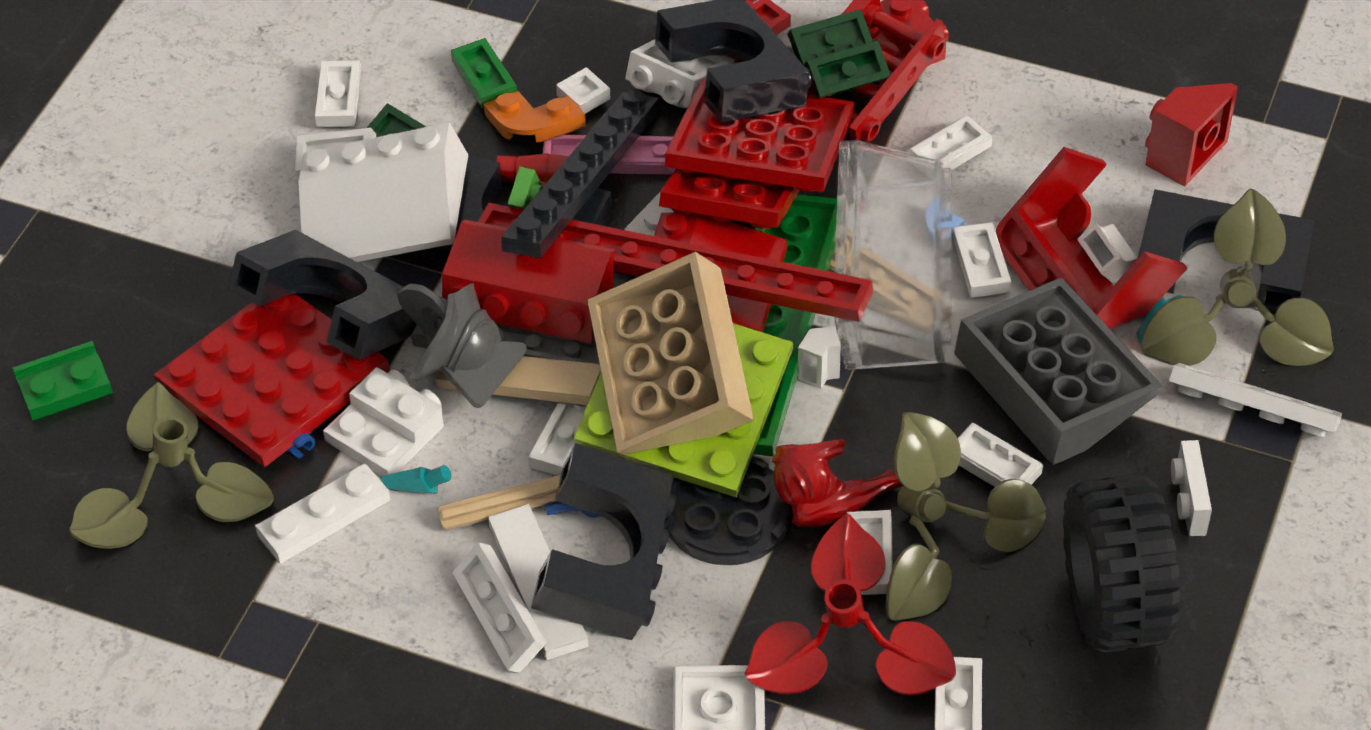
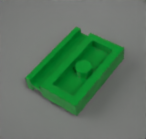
(62, 380)

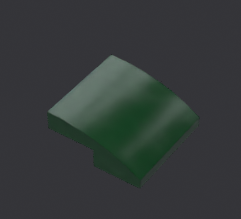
(839, 53)

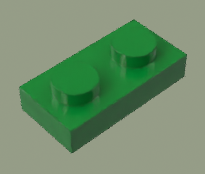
(482, 71)

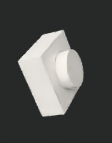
(584, 90)

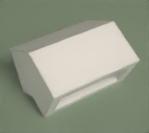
(1108, 251)
(819, 356)

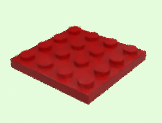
(773, 148)
(267, 376)

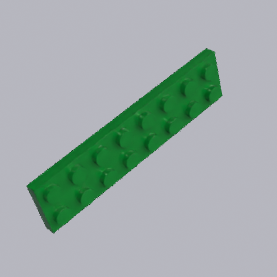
(811, 242)

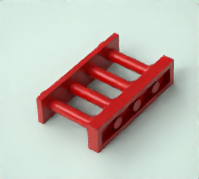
(927, 47)

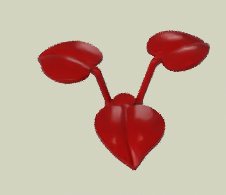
(843, 566)

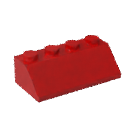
(527, 291)

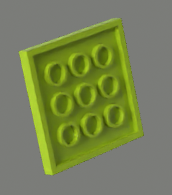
(711, 461)

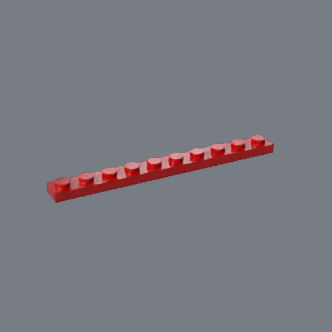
(742, 274)

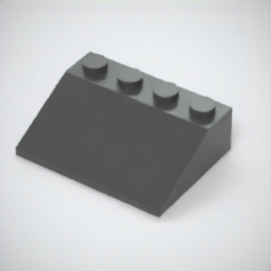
(1054, 368)

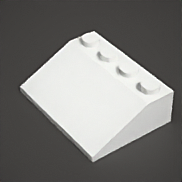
(384, 193)

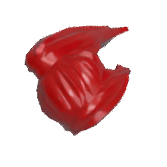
(814, 491)

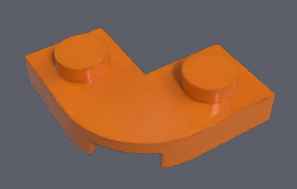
(514, 115)

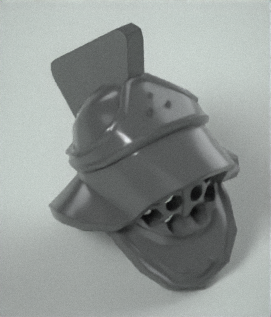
(461, 341)

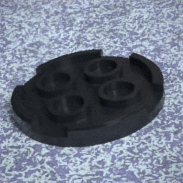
(727, 527)

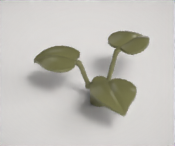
(1247, 234)
(166, 428)
(922, 457)

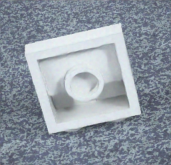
(674, 81)
(385, 422)

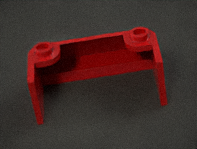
(1042, 244)

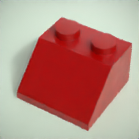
(1189, 129)

